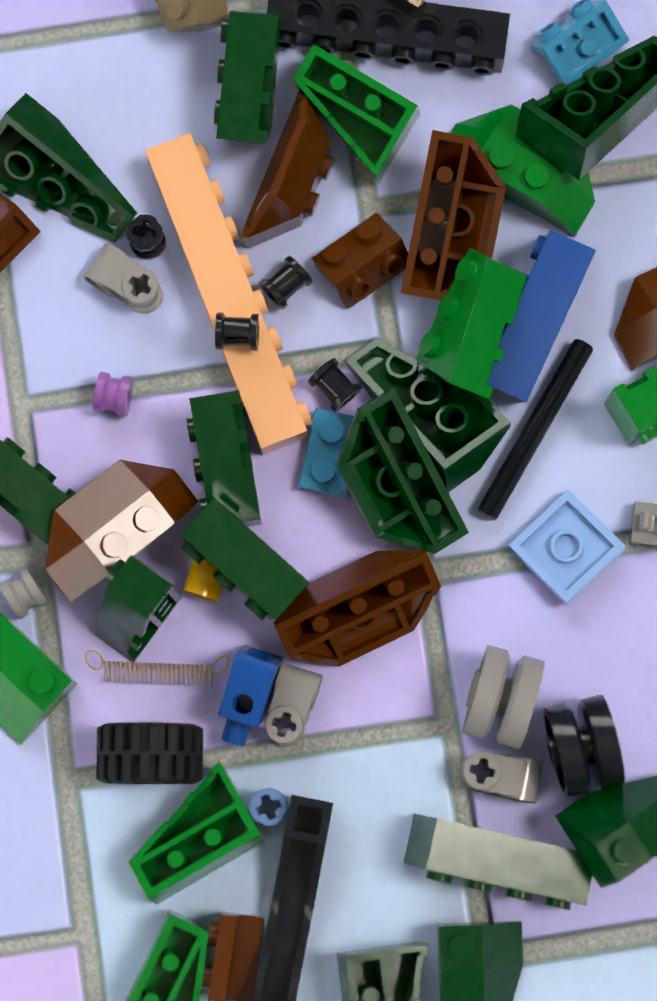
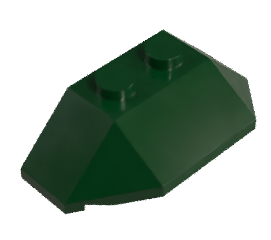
(397, 479)

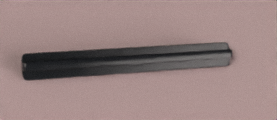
(535, 429)

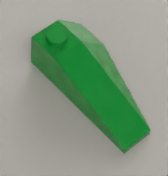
(28, 682)

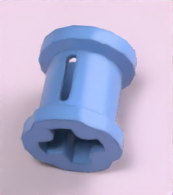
(280, 812)

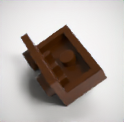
(362, 260)
(235, 958)

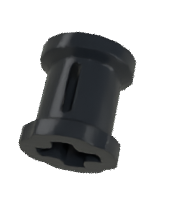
(138, 228)
(286, 282)
(237, 331)
(334, 384)

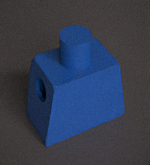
(253, 675)

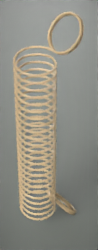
(161, 670)

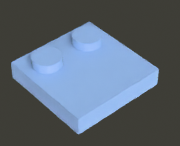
(567, 547)

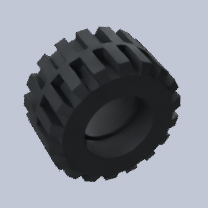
(149, 753)

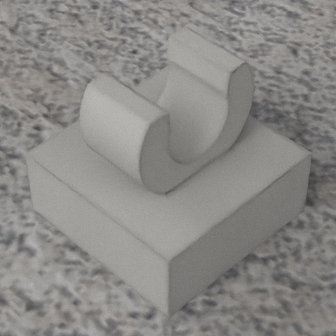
(644, 524)

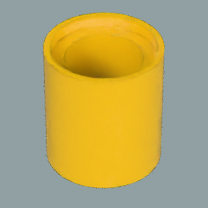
(201, 583)

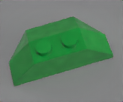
(528, 175)

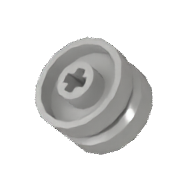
(496, 695)

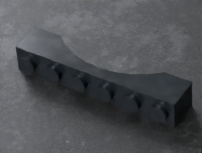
(293, 899)

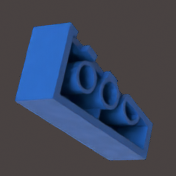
(540, 312)

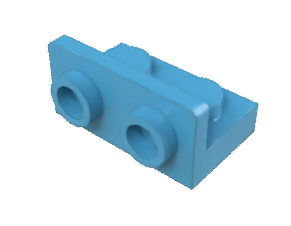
(580, 40)
(322, 453)

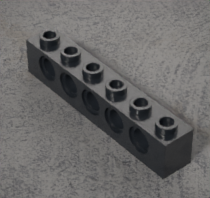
(446, 22)

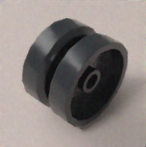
(590, 744)

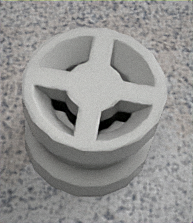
(23, 593)

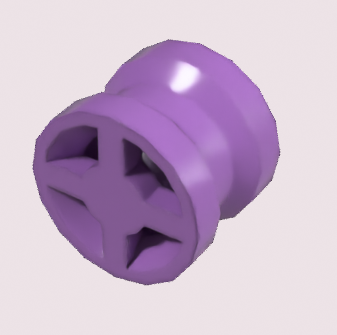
(113, 394)

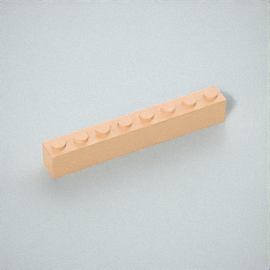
(225, 288)

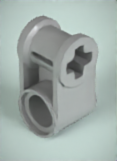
(120, 275)
(293, 697)
(509, 777)

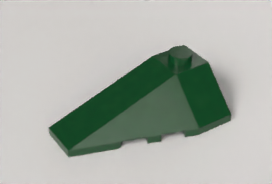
(54, 171)
(452, 422)
(614, 829)
(479, 960)

